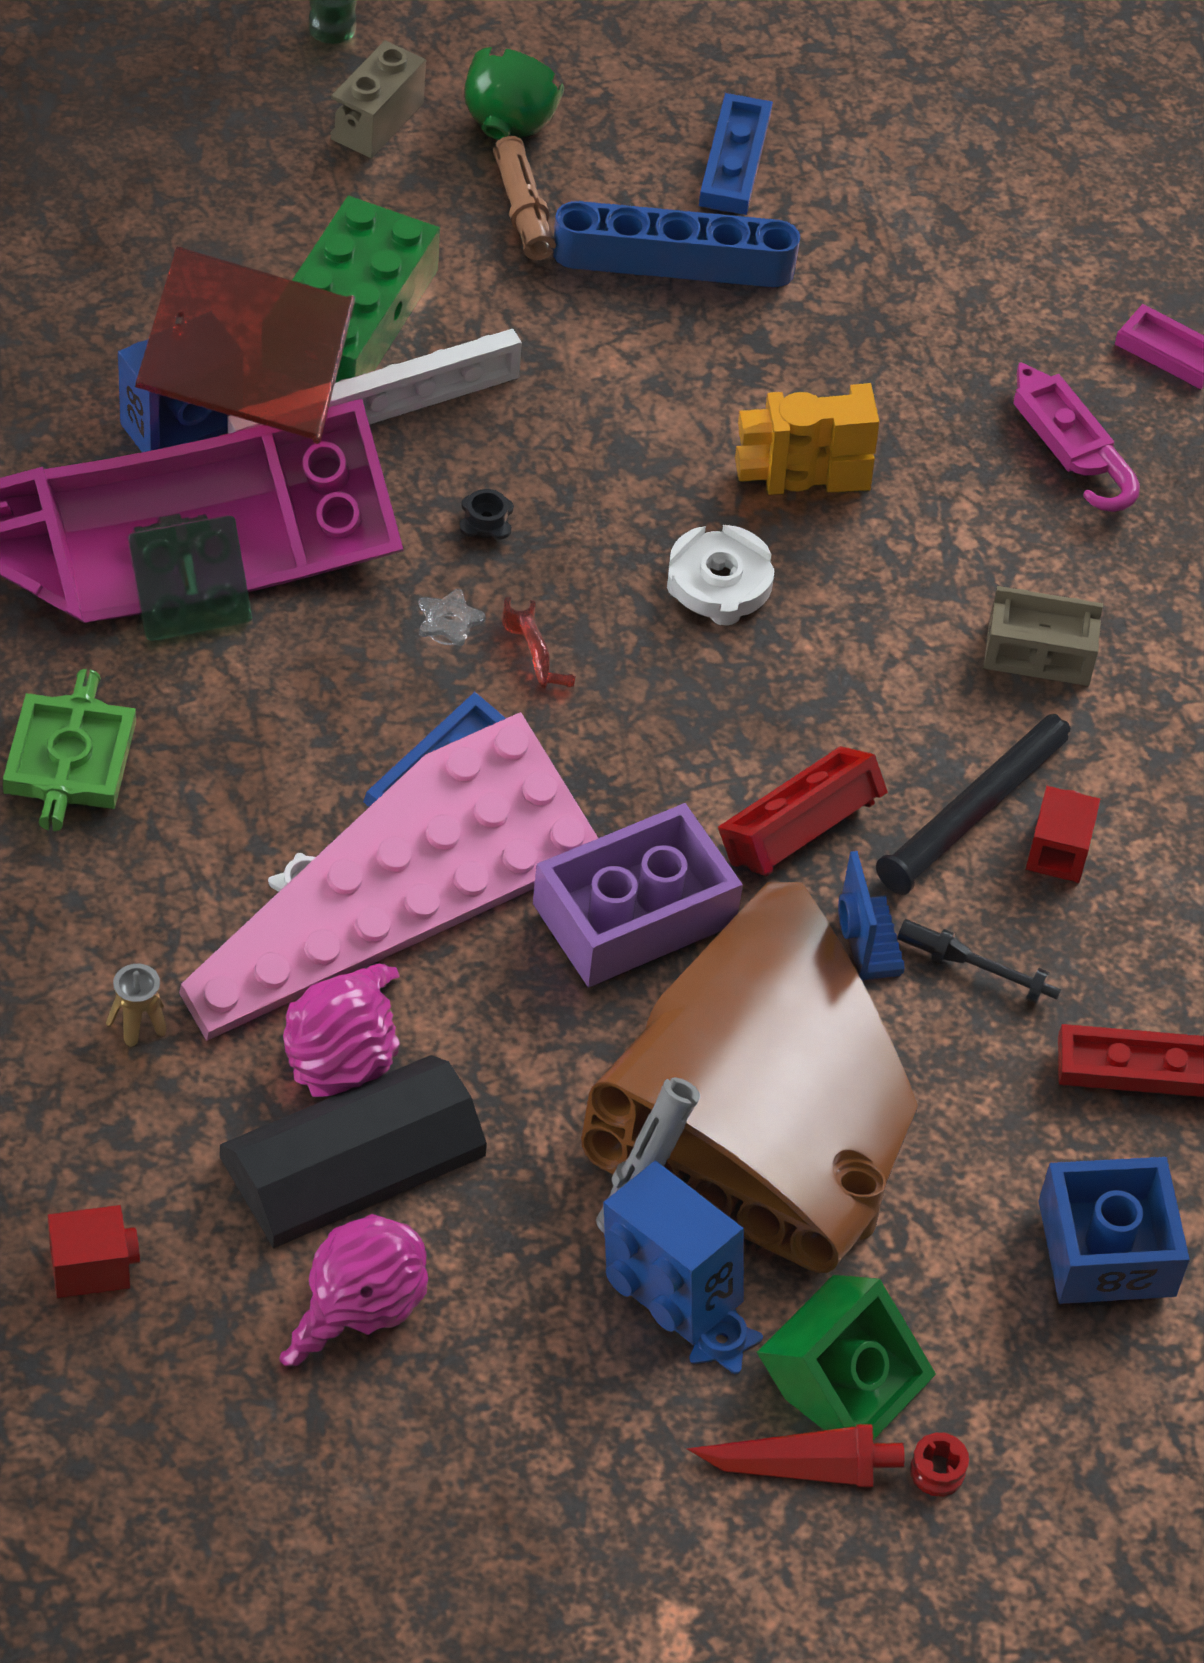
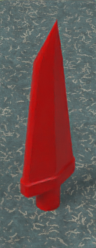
(821, 1456)

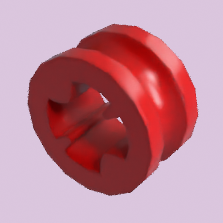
(956, 1462)

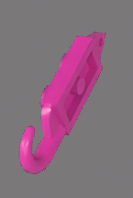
(1073, 434)

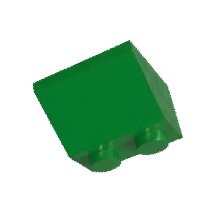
(847, 1356)

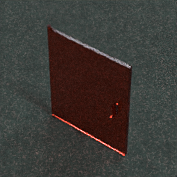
(246, 344)

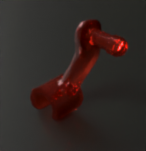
(524, 623)

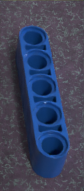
(675, 244)

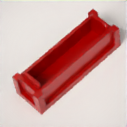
(802, 809)

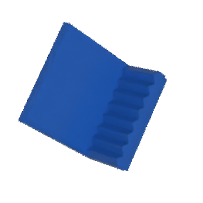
(868, 926)

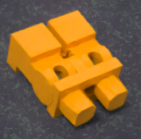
(810, 441)

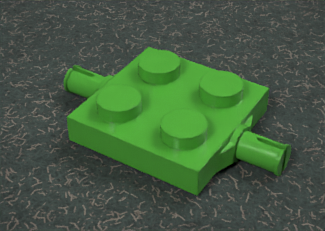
(69, 750)

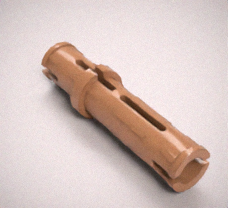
(528, 211)

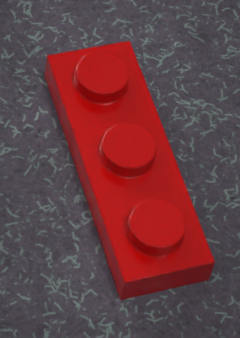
(1131, 1060)

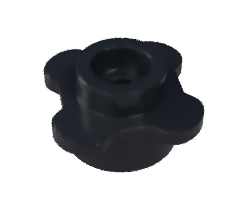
(486, 514)

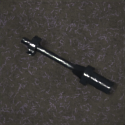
(945, 947)

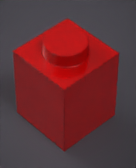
(1063, 834)
(91, 1251)

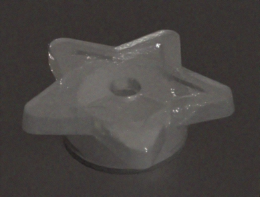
(444, 630)

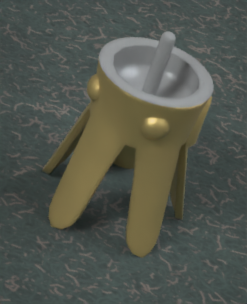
(137, 992)

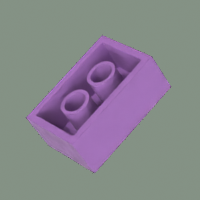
(636, 894)

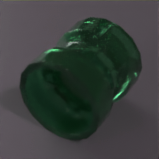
(332, 20)

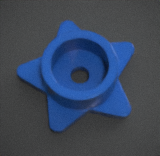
(731, 1352)

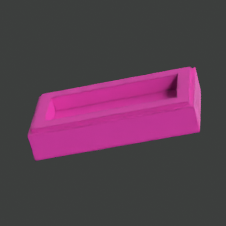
(1164, 344)

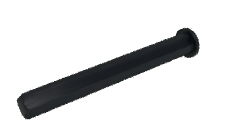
(970, 806)

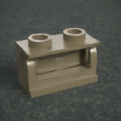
(378, 98)
(1043, 636)

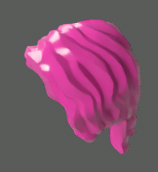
(342, 1031)
(360, 1279)

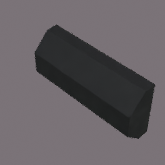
(355, 1149)

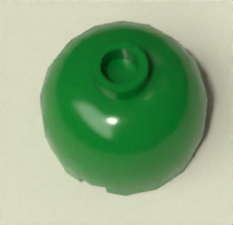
(511, 94)

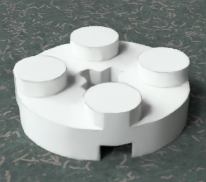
(717, 596)

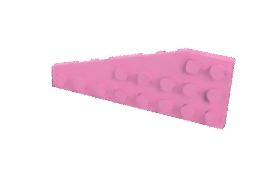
(419, 860)

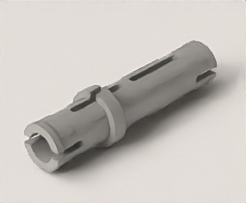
(658, 1133)

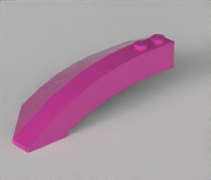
(292, 500)

